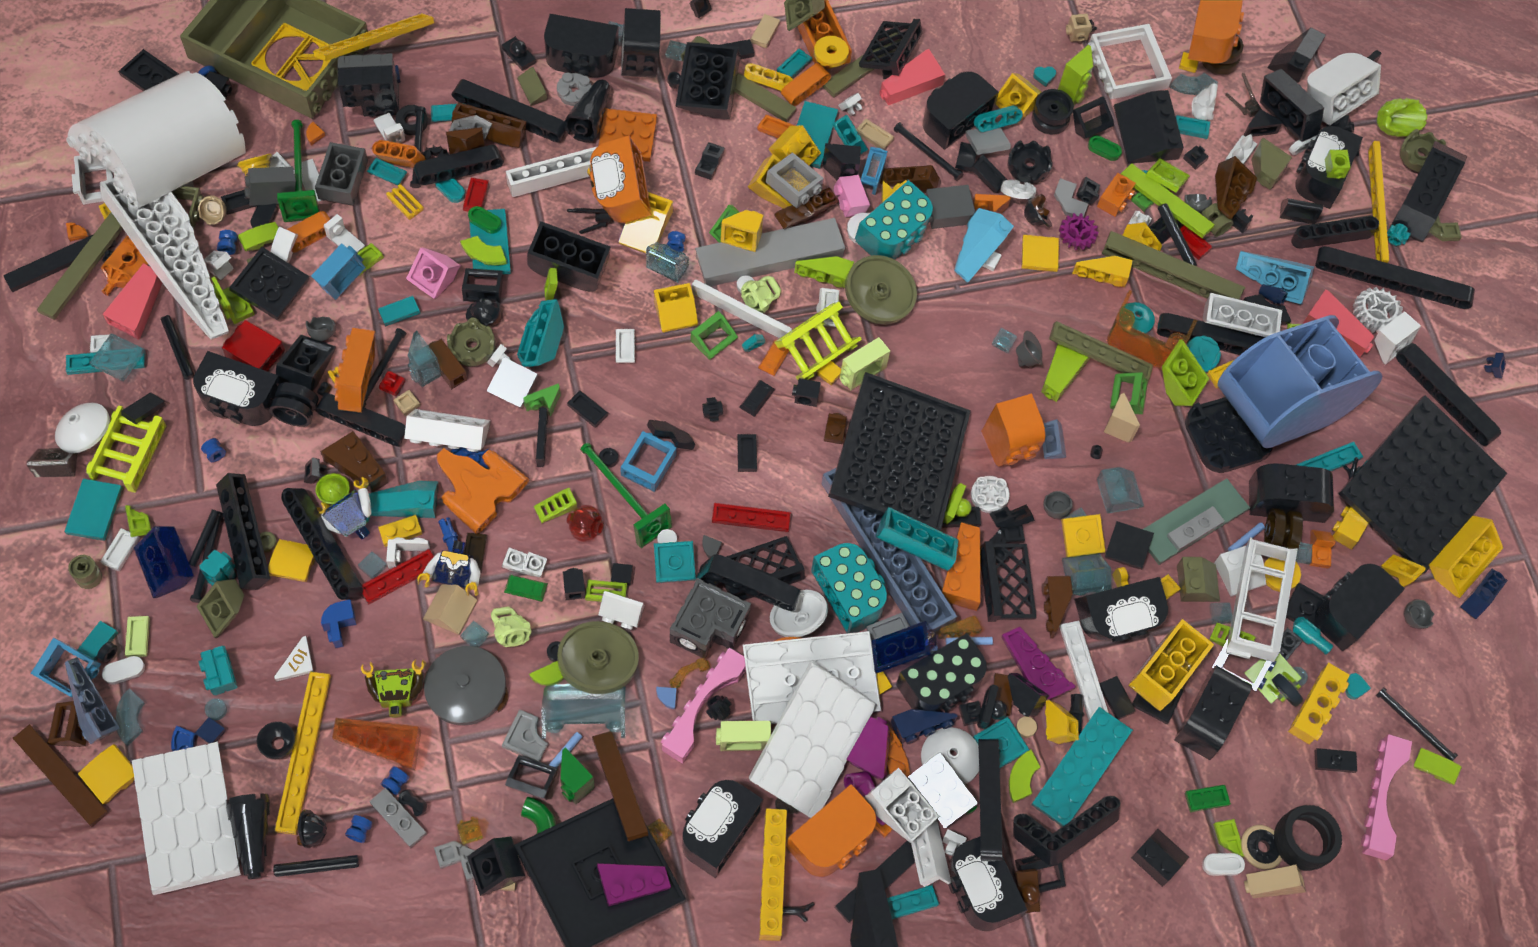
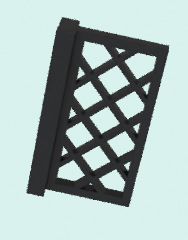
(903, 48)
(786, 574)
(991, 582)

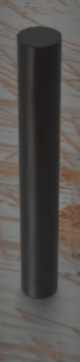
(203, 537)

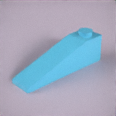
(983, 236)
(1277, 272)

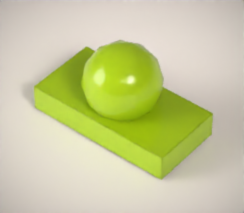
(957, 504)

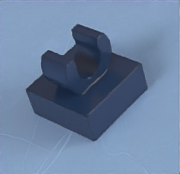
(1498, 365)

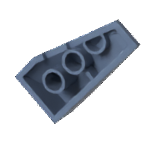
(91, 710)

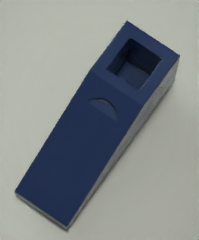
(1484, 593)
(916, 723)

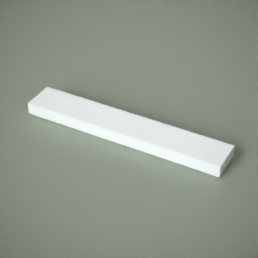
(739, 309)
(1083, 667)

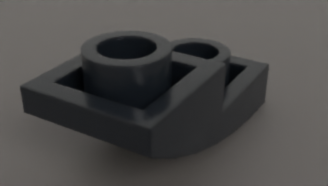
(1289, 643)

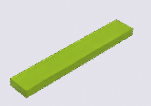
(1160, 195)

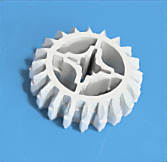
(1379, 304)

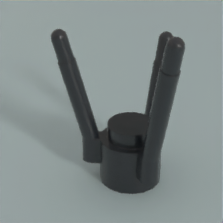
(600, 216)

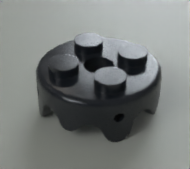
(1033, 153)

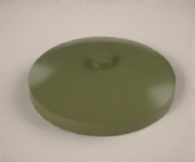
(880, 289)
(597, 657)

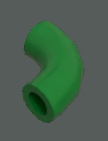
(538, 814)

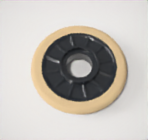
(1250, 849)

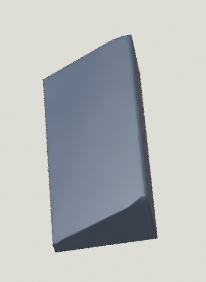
(1054, 440)

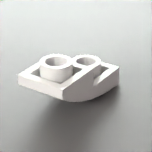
(283, 244)
(524, 563)

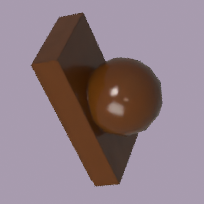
(1029, 889)

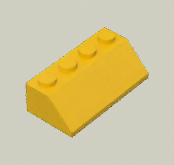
(1466, 555)

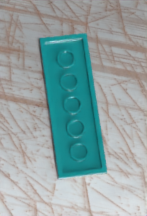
(1082, 767)

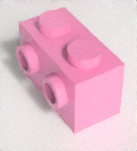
(851, 195)

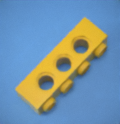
(1301, 726)

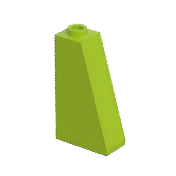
(1062, 371)

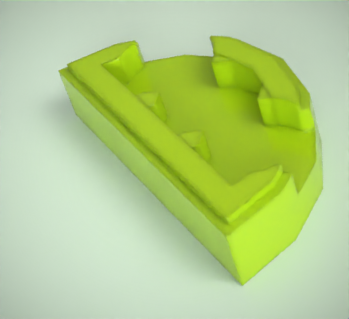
(547, 675)

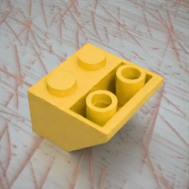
(799, 142)
(675, 307)

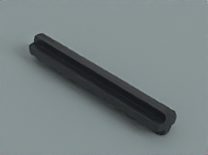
(1176, 234)
(177, 347)
(316, 865)

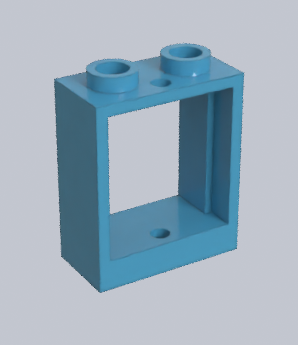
(339, 270)
(641, 477)
(51, 657)

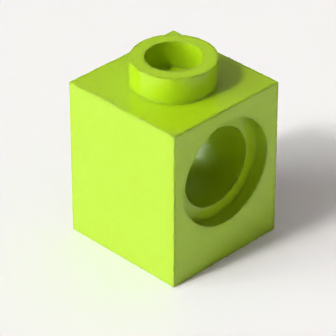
(1337, 163)

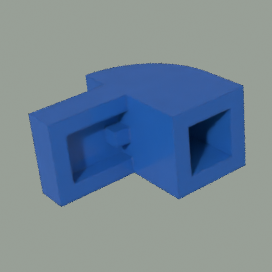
(336, 617)

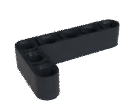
(750, 581)
(1071, 837)

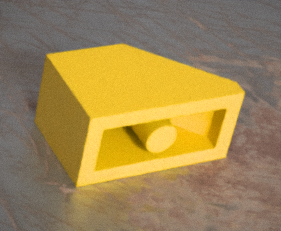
(1141, 233)

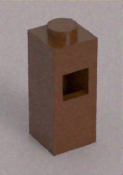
(449, 366)

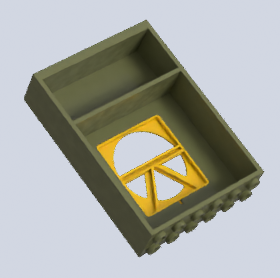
(239, 32)

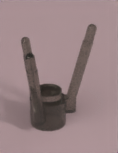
(1251, 106)

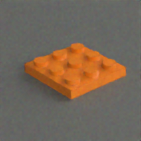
(628, 123)

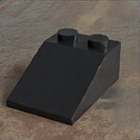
(305, 362)

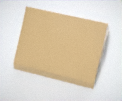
(1122, 421)
(450, 608)

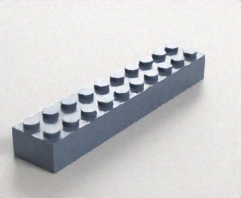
(902, 572)

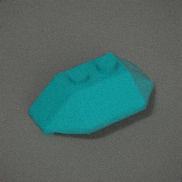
(541, 335)

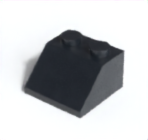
(841, 160)
(1160, 857)
(495, 865)

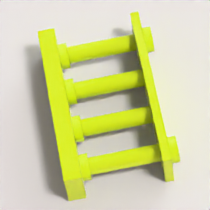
(803, 332)
(138, 462)

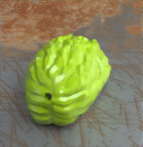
(1401, 117)

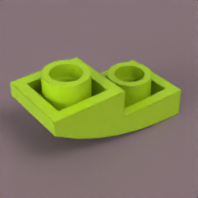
(258, 236)
(1438, 766)

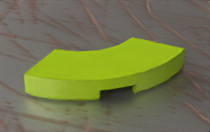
(484, 253)
(1021, 776)

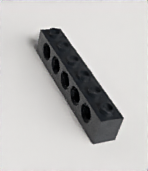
(243, 531)

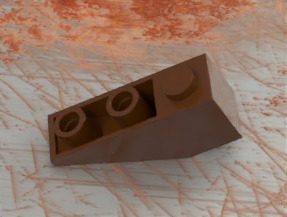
(921, 176)
(1058, 595)

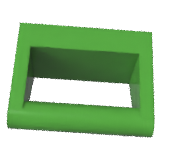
(707, 328)
(1138, 393)

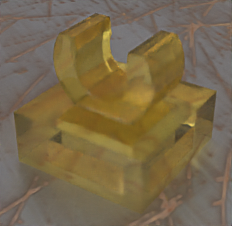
(469, 830)

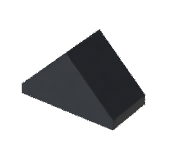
(1263, 124)

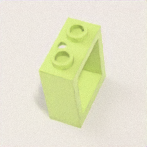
(869, 359)
(743, 735)

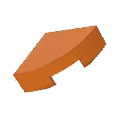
(314, 133)
(75, 232)

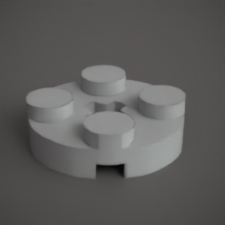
(569, 81)

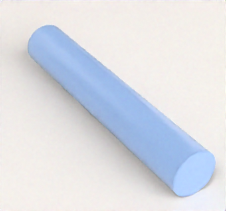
(1244, 539)
(977, 640)
(569, 745)

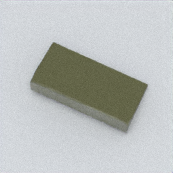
(532, 86)

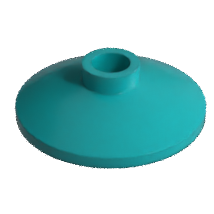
(1146, 320)

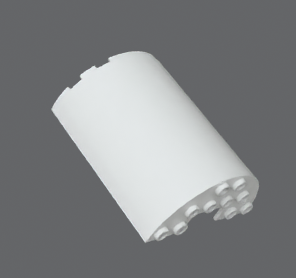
(161, 137)

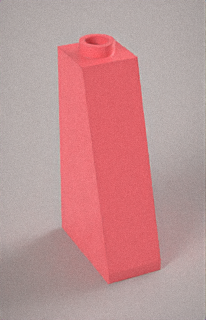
(915, 78)
(134, 303)
(1349, 326)

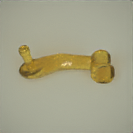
(677, 680)

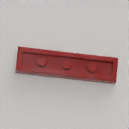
(751, 517)
(396, 577)

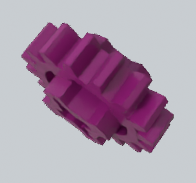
(1078, 231)

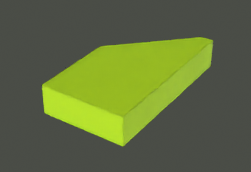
(137, 522)
(1228, 836)

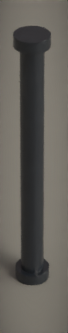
(420, 111)
(899, 128)
(399, 334)
(196, 597)
(1416, 724)

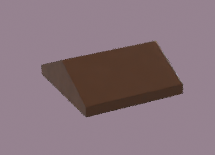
(465, 139)

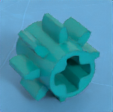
(1398, 234)

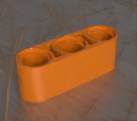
(805, 84)
(397, 153)
(309, 230)

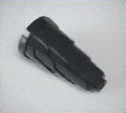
(587, 114)
(249, 829)

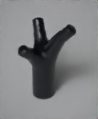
(1354, 468)
(797, 910)

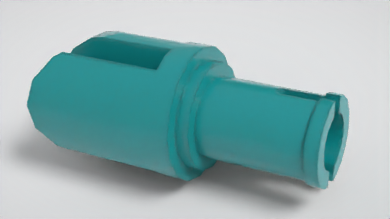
(1311, 634)

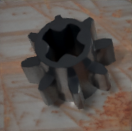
(712, 409)
(718, 707)

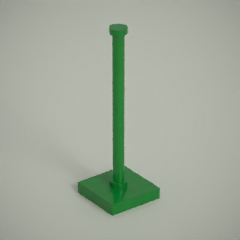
(297, 204)
(650, 524)

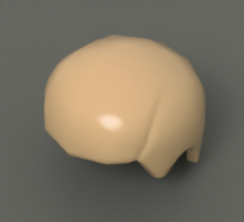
(212, 210)

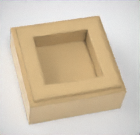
(406, 402)

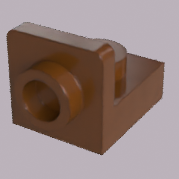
(835, 428)

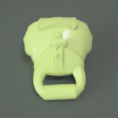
(758, 294)
(511, 629)

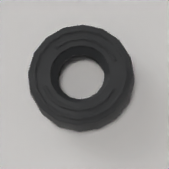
(407, 111)

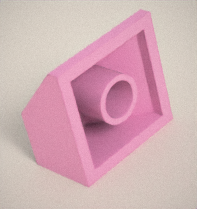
(432, 272)

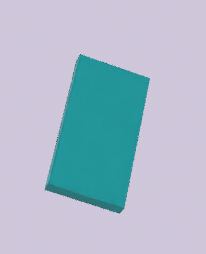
(818, 124)
(496, 239)

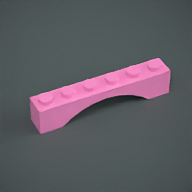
(727, 672)
(1379, 835)

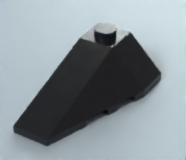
(1298, 54)
(872, 916)

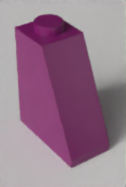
(872, 748)

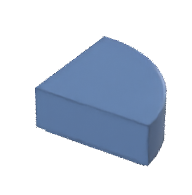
(667, 696)

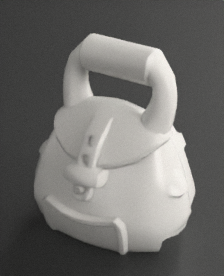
(1204, 103)

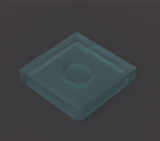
(117, 357)

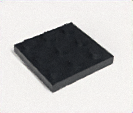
(269, 283)

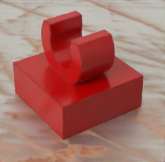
(392, 383)

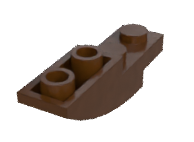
(815, 206)

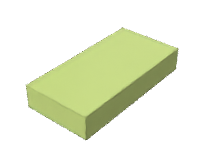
(137, 636)

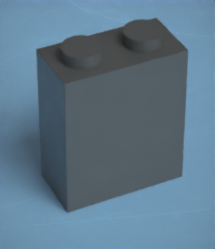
(265, 183)
(951, 206)

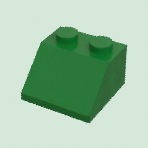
(574, 778)

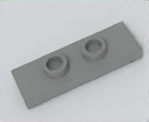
(1195, 528)
(398, 817)

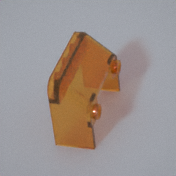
(1140, 344)

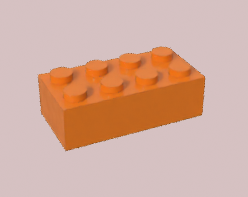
(819, 26)
(355, 370)

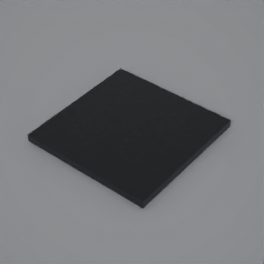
(568, 883)

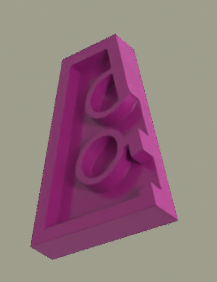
(631, 882)

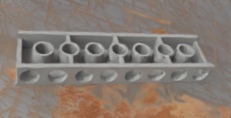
(775, 252)

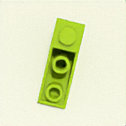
(828, 269)

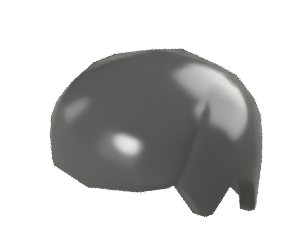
(1198, 202)
(321, 328)
(1057, 504)
(1418, 614)

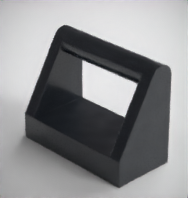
(1095, 125)
(1300, 211)
(473, 292)
(535, 791)
(1034, 862)

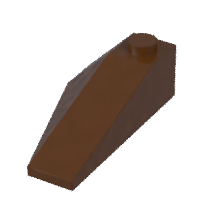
(1233, 185)

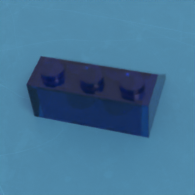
(163, 561)
(903, 646)

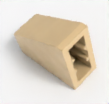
(1275, 882)

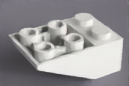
(901, 806)

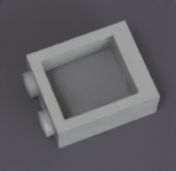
(794, 180)

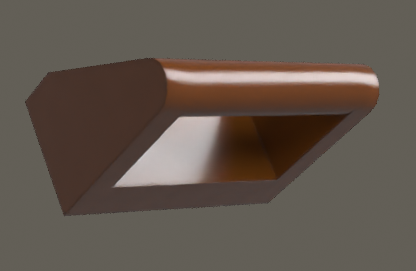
(73, 734)

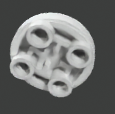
(990, 493)

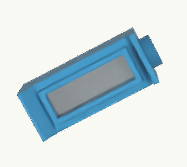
(874, 168)

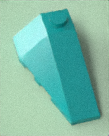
(406, 500)

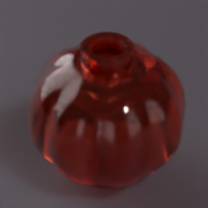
(585, 523)

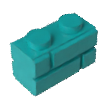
(849, 133)
(218, 567)
(218, 670)

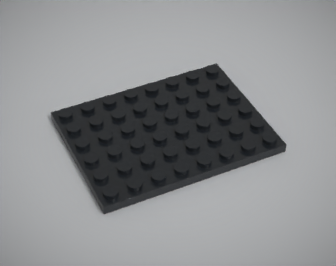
(900, 452)
(1422, 483)

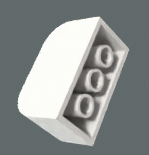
(1344, 84)

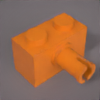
(1116, 195)

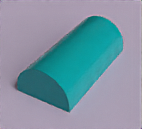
(918, 539)

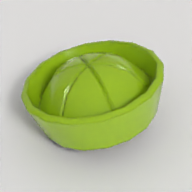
(332, 488)

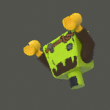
(395, 687)

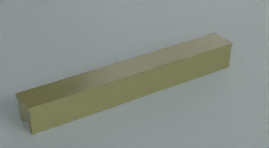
(1170, 268)

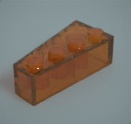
(382, 740)

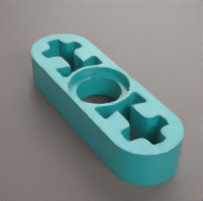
(991, 116)

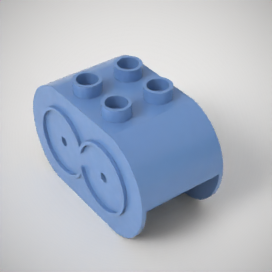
(1297, 381)

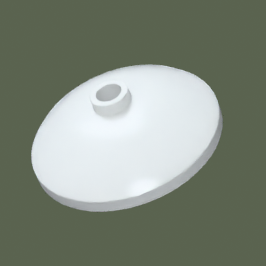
(82, 427)
(806, 618)
(943, 741)

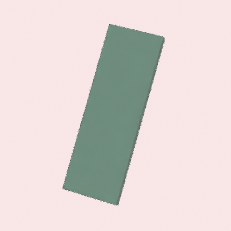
(1221, 496)

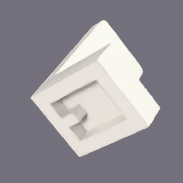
(389, 129)
(339, 234)
(399, 544)

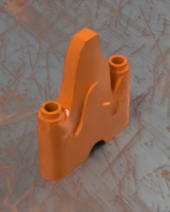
(479, 488)

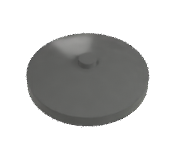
(465, 685)

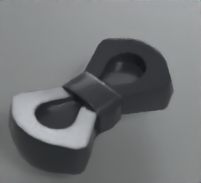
(419, 807)

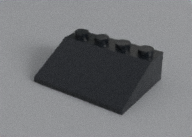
(708, 79)
(1149, 128)

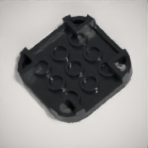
(1223, 437)

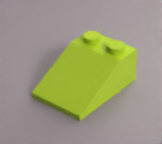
(1183, 376)

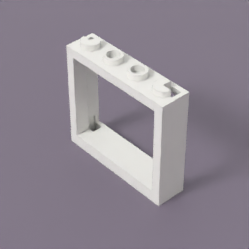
(1153, 52)

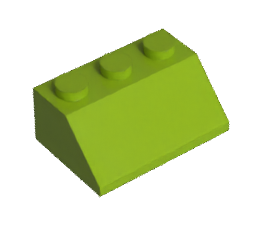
(1077, 74)

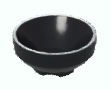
(275, 731)

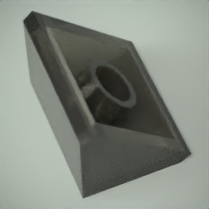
(52, 463)

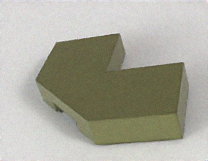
(1446, 231)

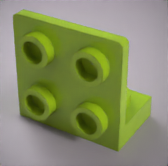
(231, 304)

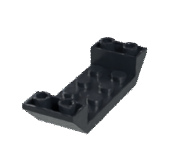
(1430, 190)

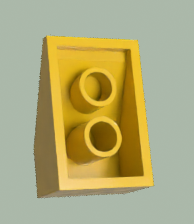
(762, 189)

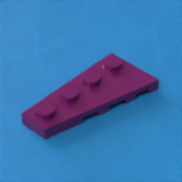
(1036, 665)

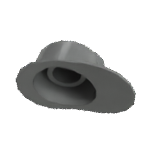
(1029, 350)

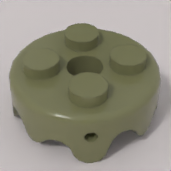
(1413, 144)
(471, 332)

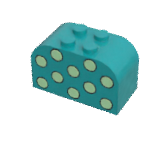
(895, 223)
(850, 585)

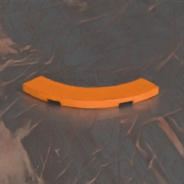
(896, 760)

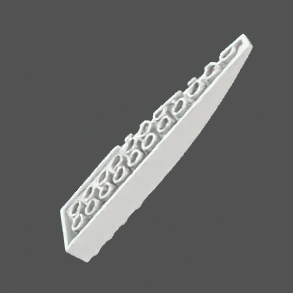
(170, 248)

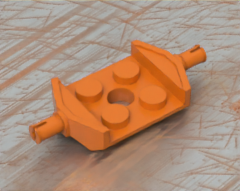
(117, 270)

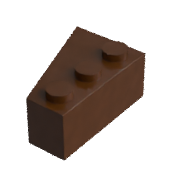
(355, 461)

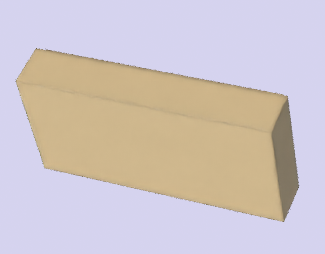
(765, 31)
(875, 134)

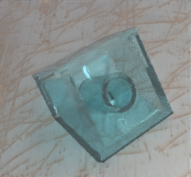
(666, 261)
(422, 361)
(1119, 490)
(1087, 573)

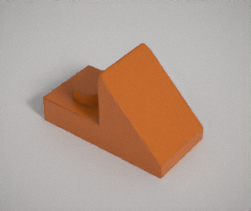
(994, 203)
(1321, 548)

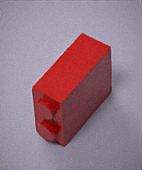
(253, 346)

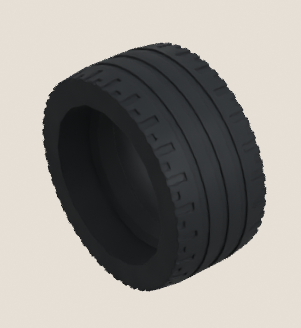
(1326, 826)

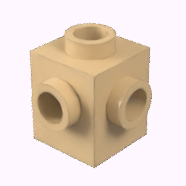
(1078, 27)

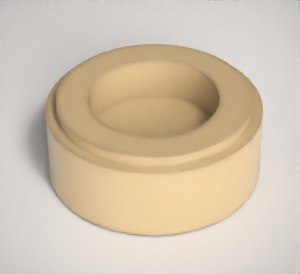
(1026, 727)

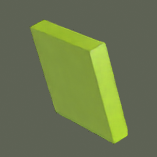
(1167, 175)

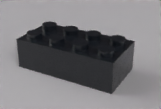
(1291, 105)

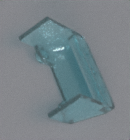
(572, 706)

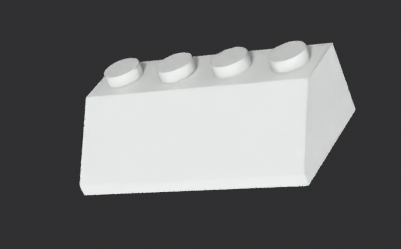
(1242, 315)
(446, 429)

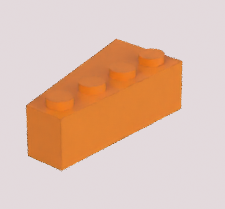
(963, 579)

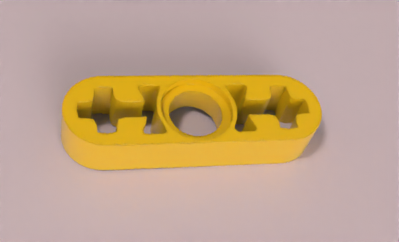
(778, 79)

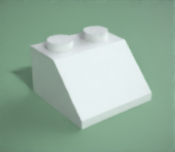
(1395, 336)
(1229, 568)
(621, 610)

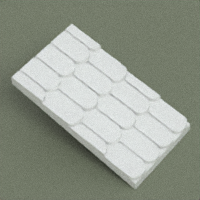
(778, 667)
(812, 740)
(185, 818)

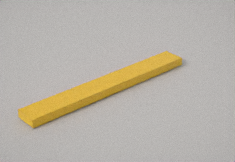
(372, 37)
(1378, 201)
(303, 753)

